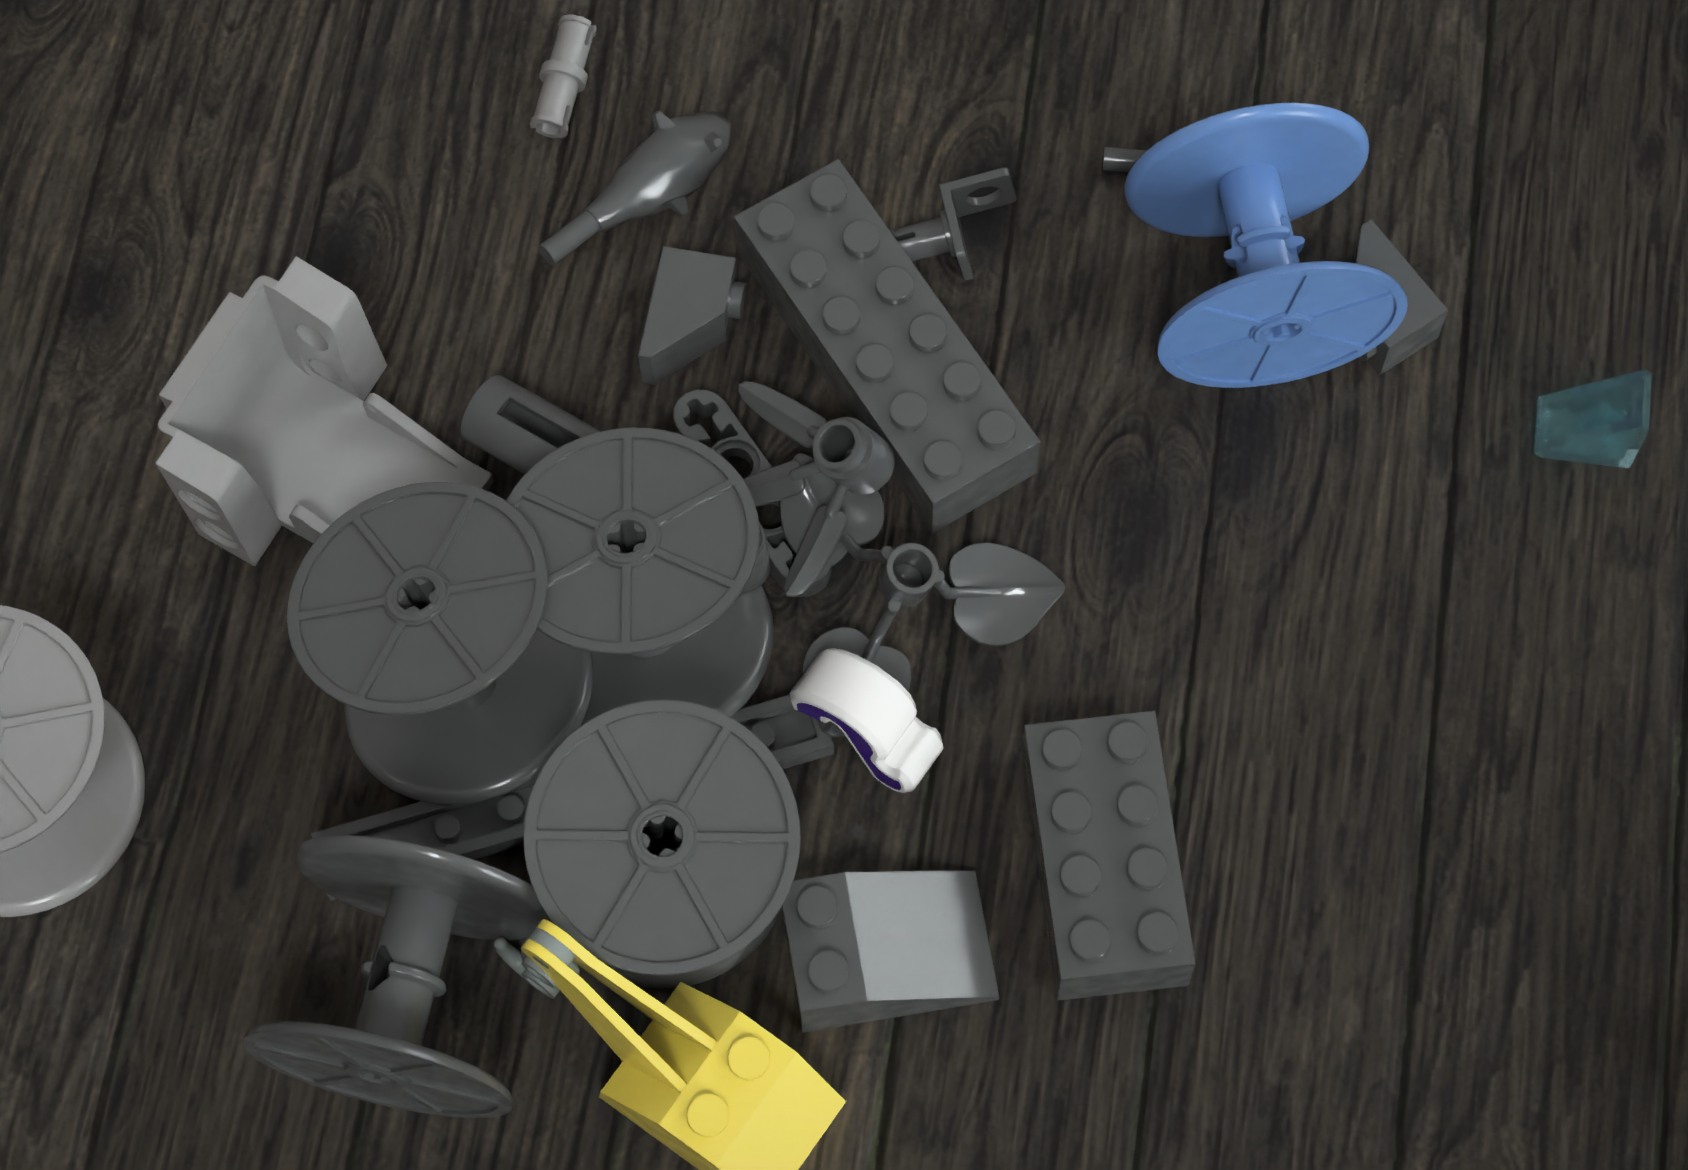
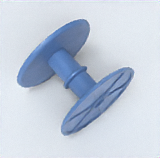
(1247, 181)

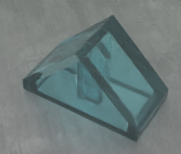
(1595, 421)

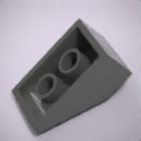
(886, 945)

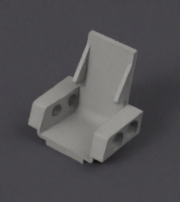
(277, 420)

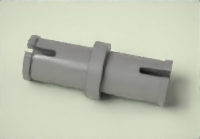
(563, 76)

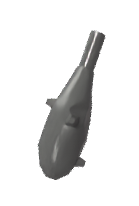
(650, 178)

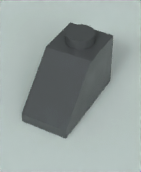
(688, 310)
(1424, 310)

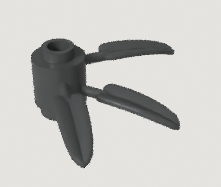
(842, 451)

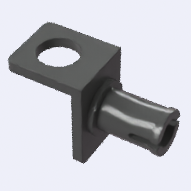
(945, 232)

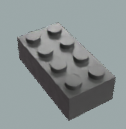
(1107, 856)

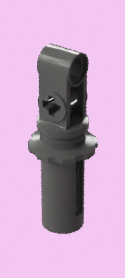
(526, 428)

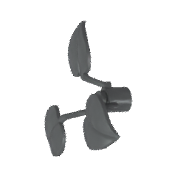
(994, 586)

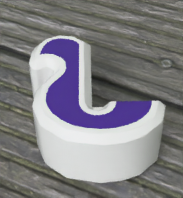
(872, 714)

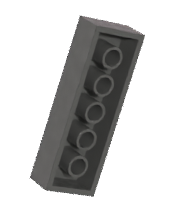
(886, 344)

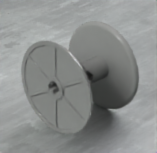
(65, 770)

